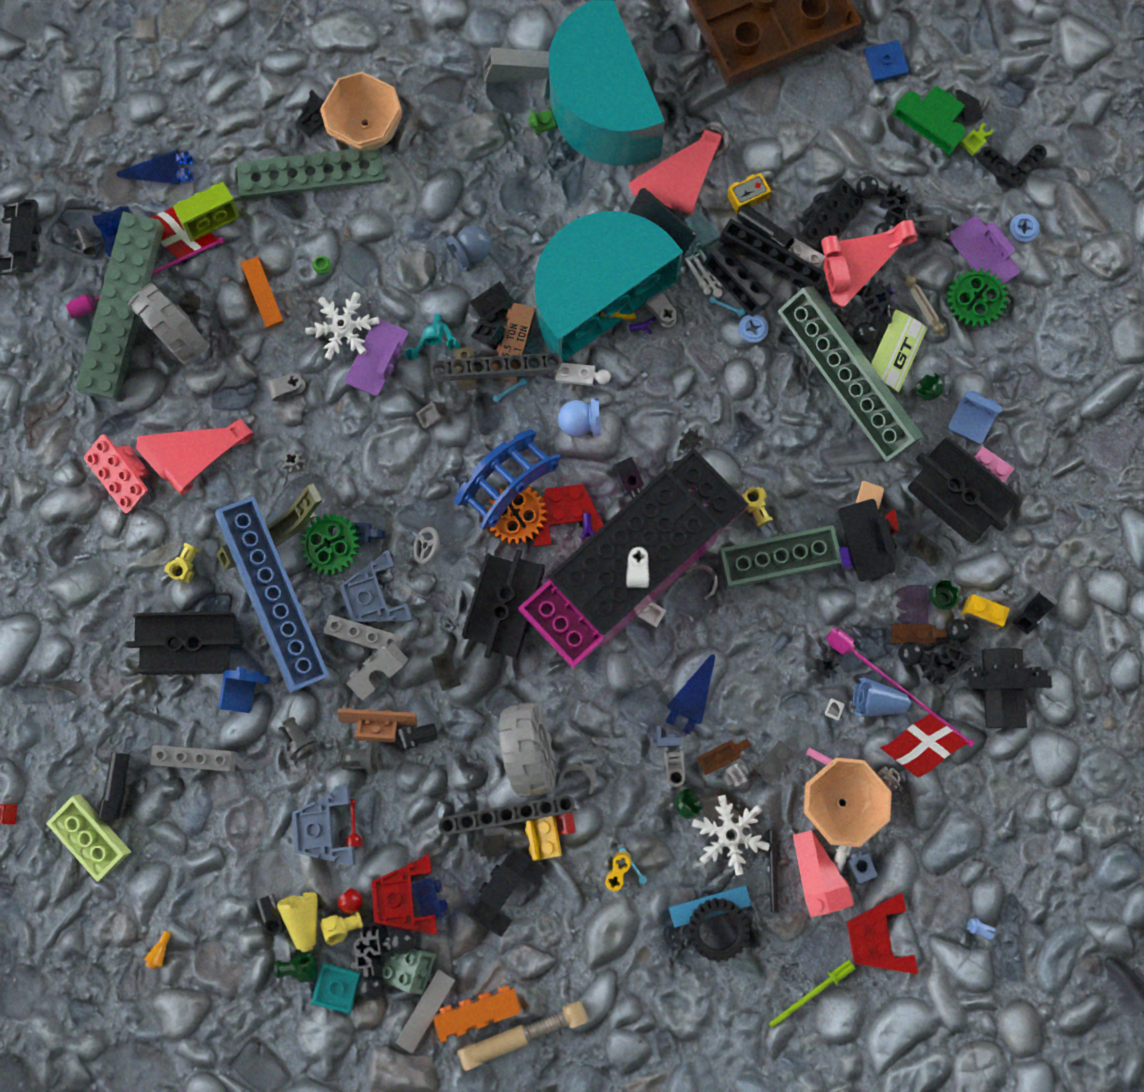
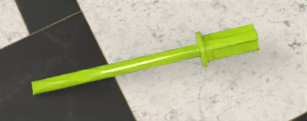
(835, 976)

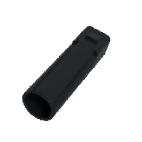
(765, 227)
(114, 786)

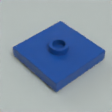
(886, 61)

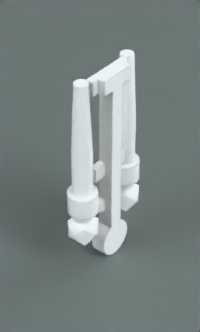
(717, 293)

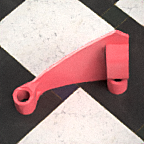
(681, 176)
(854, 261)
(185, 454)

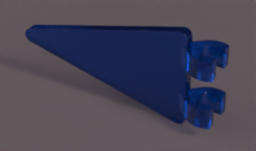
(161, 169)
(692, 697)

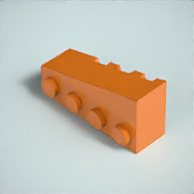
(477, 1012)

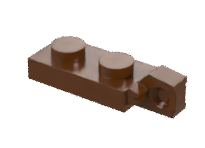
(916, 633)
(722, 755)

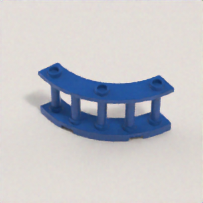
(493, 462)

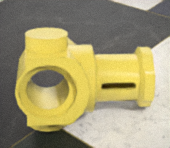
(758, 507)
(184, 562)
(336, 928)

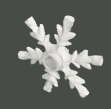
(345, 330)
(736, 828)

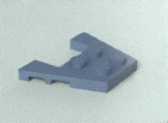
(365, 598)
(315, 829)

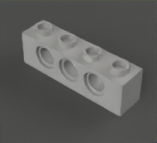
(361, 634)
(193, 758)

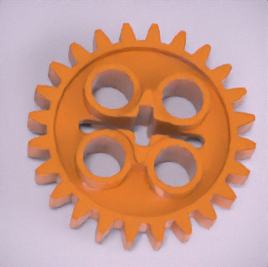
(531, 504)

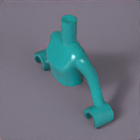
(432, 336)

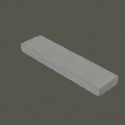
(425, 1011)

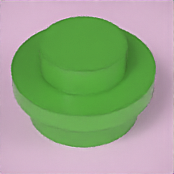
(321, 265)

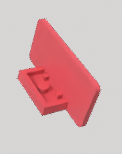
(118, 471)

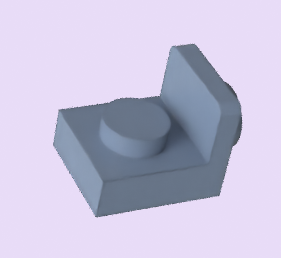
(670, 740)

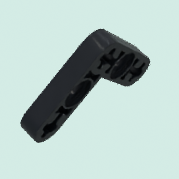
(1011, 170)

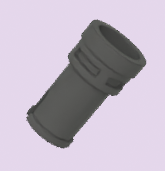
(86, 244)

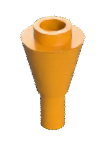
(156, 955)

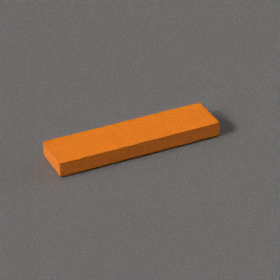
(262, 292)

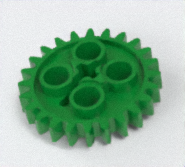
(990, 307)
(324, 528)

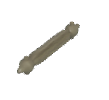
(924, 305)

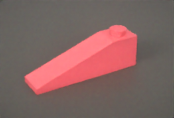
(821, 881)

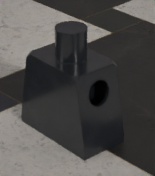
(627, 470)

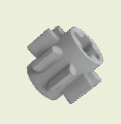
(292, 455)
(736, 774)
(890, 778)

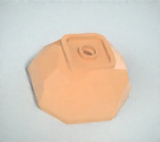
(358, 101)
(865, 798)

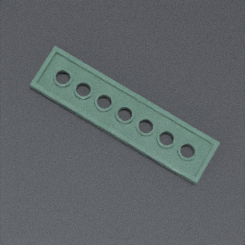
(303, 182)

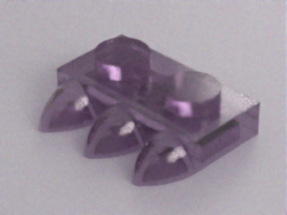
(914, 604)

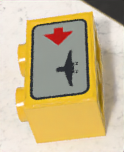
(748, 192)
(985, 611)

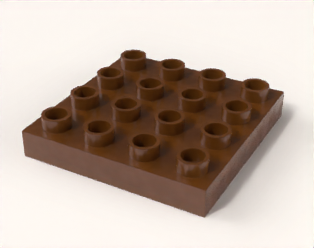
(766, 34)

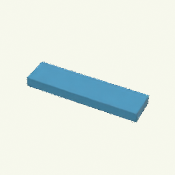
(681, 913)

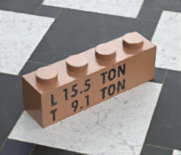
(516, 334)

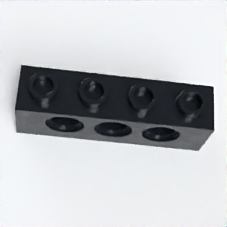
(738, 280)

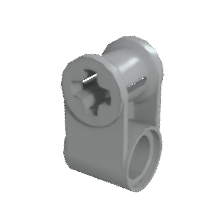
(660, 307)
(284, 387)
(674, 766)

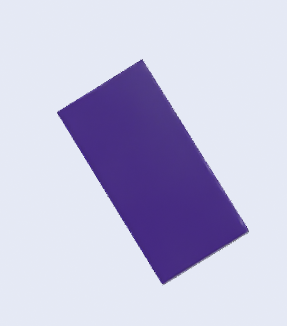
(846, 558)

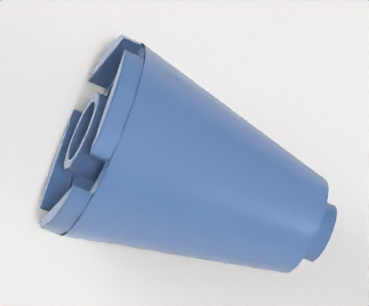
(878, 699)

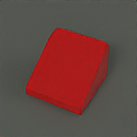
(893, 521)
(8, 814)
(565, 824)

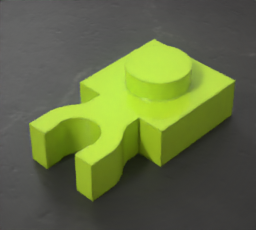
(976, 140)

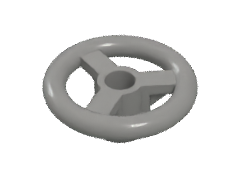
(430, 548)

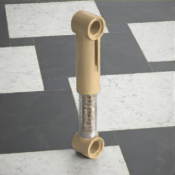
(517, 1037)

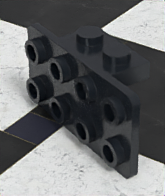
(651, 208)
(830, 213)
(868, 539)

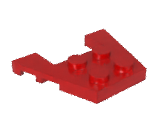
(566, 506)
(394, 898)
(871, 938)

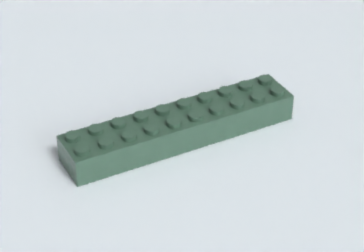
(114, 321)
(849, 373)

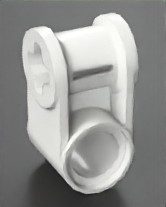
(638, 571)

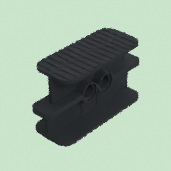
(989, 495)
(157, 630)
(506, 633)

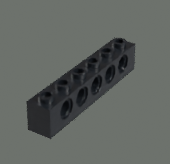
(771, 256)

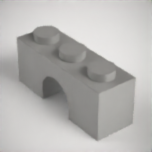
(387, 660)

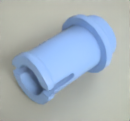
(980, 928)

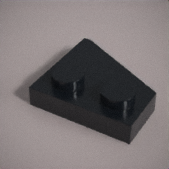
(311, 118)

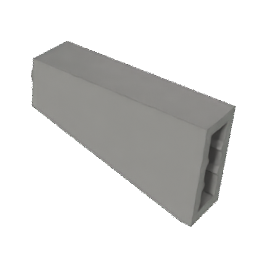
(515, 65)

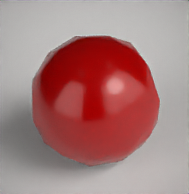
(350, 901)

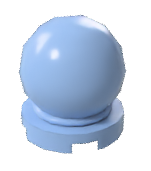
(579, 418)

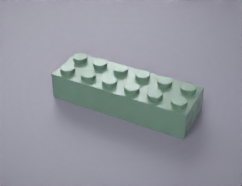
(779, 557)

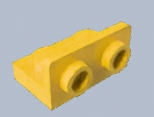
(543, 838)

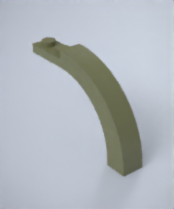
(286, 525)

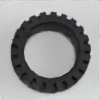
(738, 944)

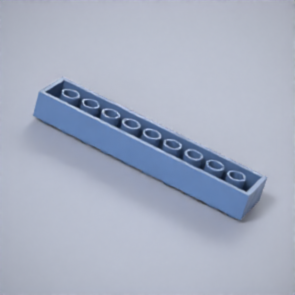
(271, 594)

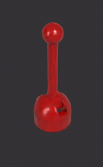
(353, 839)

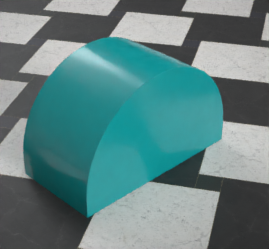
(601, 89)
(598, 268)

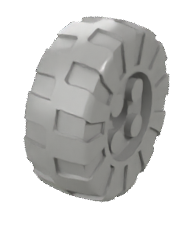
(169, 324)
(527, 750)

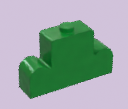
(933, 117)

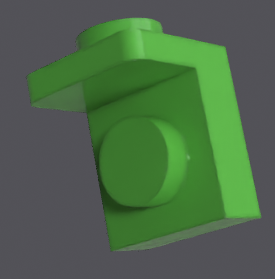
(541, 121)

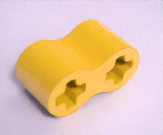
(618, 871)

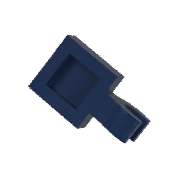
(367, 532)

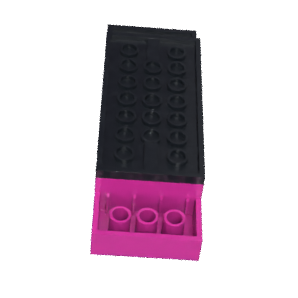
(588, 593)

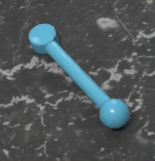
(740, 312)
(523, 382)
(642, 879)

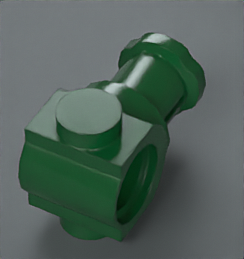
(300, 967)

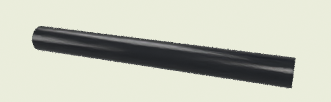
(773, 871)

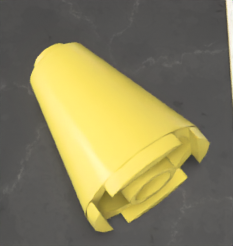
(300, 919)

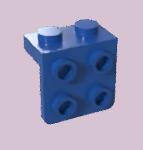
(239, 689)

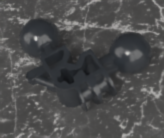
(892, 198)
(866, 332)
(912, 653)
(400, 942)

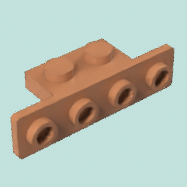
(377, 725)

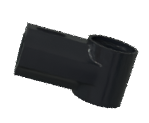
(411, 736)
(270, 913)

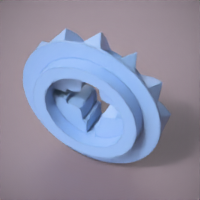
(1030, 224)
(756, 321)

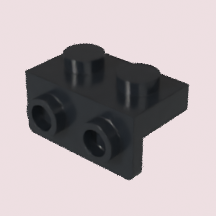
(491, 301)

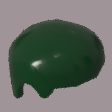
(930, 387)
(944, 594)
(688, 804)

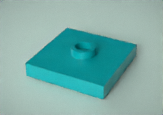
(336, 988)

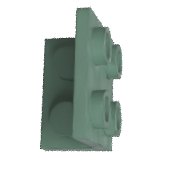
(408, 971)

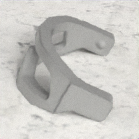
(721, 130)
(708, 569)
(586, 768)

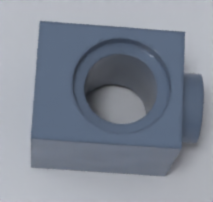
(869, 871)

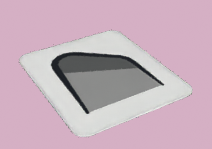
(834, 709)

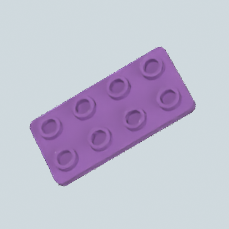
(985, 248)
(383, 347)

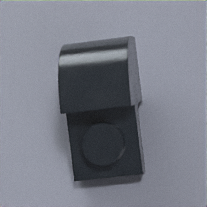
(1034, 611)

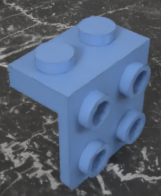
(974, 416)

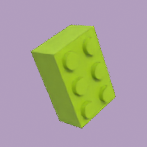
(206, 211)

